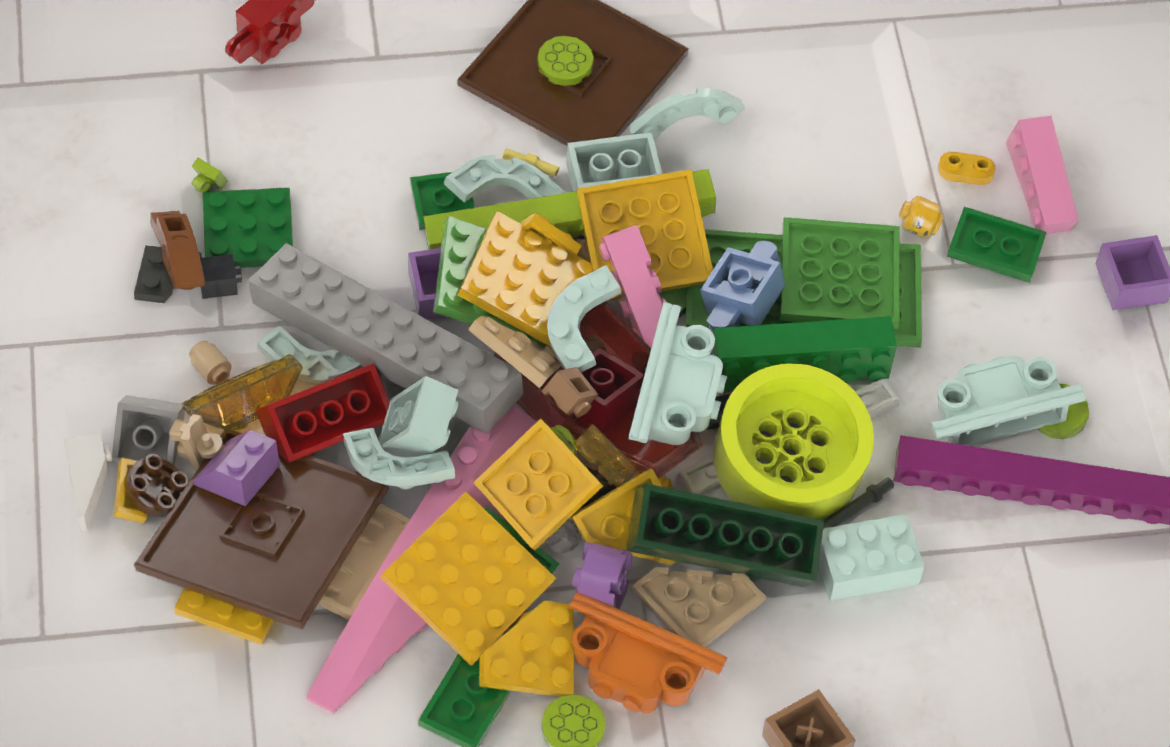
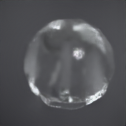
(564, 538)

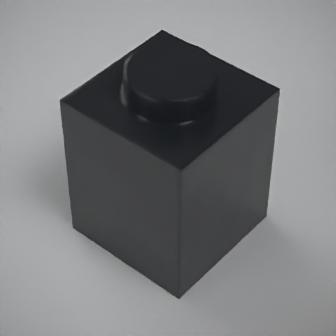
(220, 276)

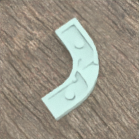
(705, 102)
(489, 171)
(569, 311)
(316, 365)
(392, 470)

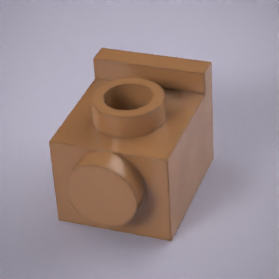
(571, 391)

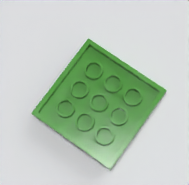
(457, 252)
(839, 271)

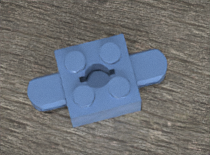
(743, 286)

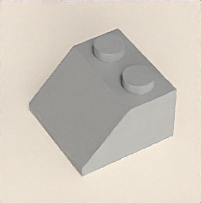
(144, 429)

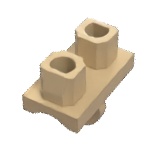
(195, 441)

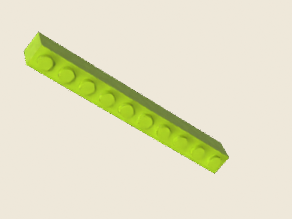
(559, 209)

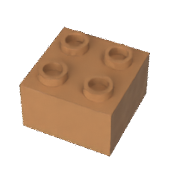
(807, 724)

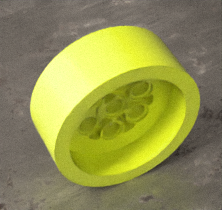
(824, 411)

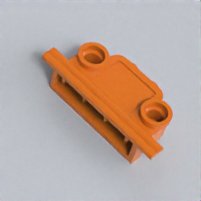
(637, 659)

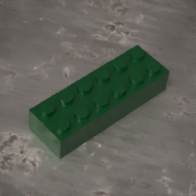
(725, 535)

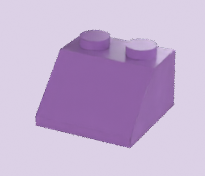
(240, 467)

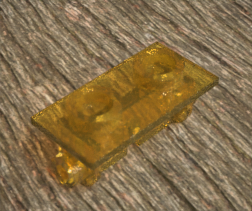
(605, 455)

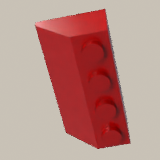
(325, 412)

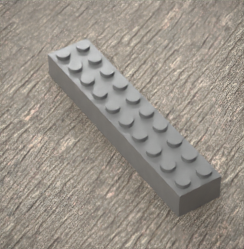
(384, 333)

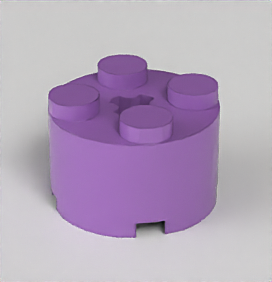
(604, 573)

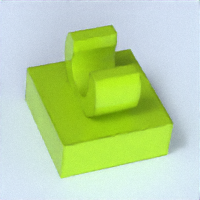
(207, 176)

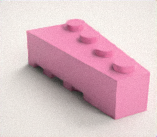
(1042, 174)
(637, 282)

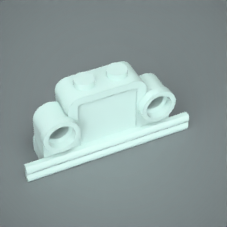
(678, 382)
(1002, 400)

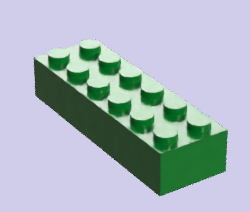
(844, 347)

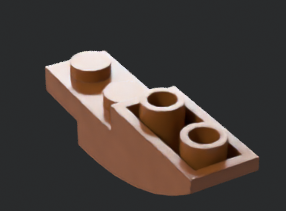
(179, 249)

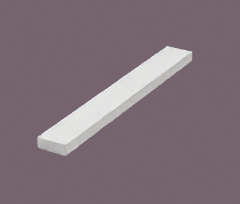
(702, 477)

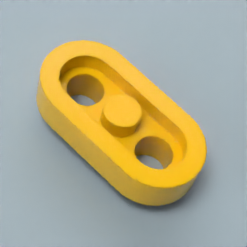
(966, 168)

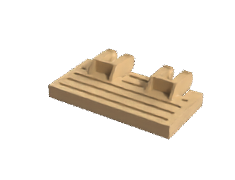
(364, 561)

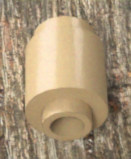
(210, 362)

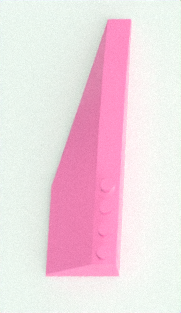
(382, 618)

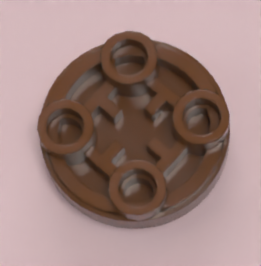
(154, 485)

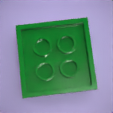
(247, 224)

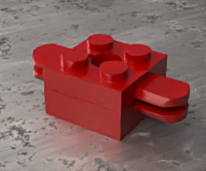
(266, 28)

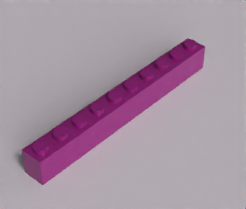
(1032, 480)

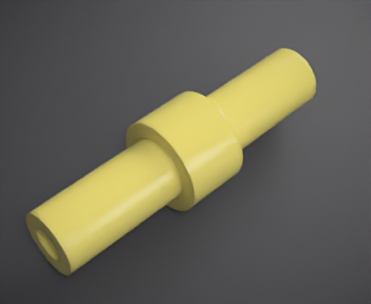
(545, 167)

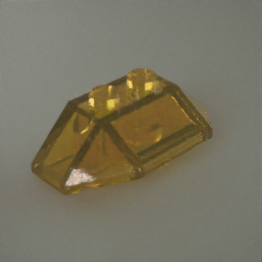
(235, 400)

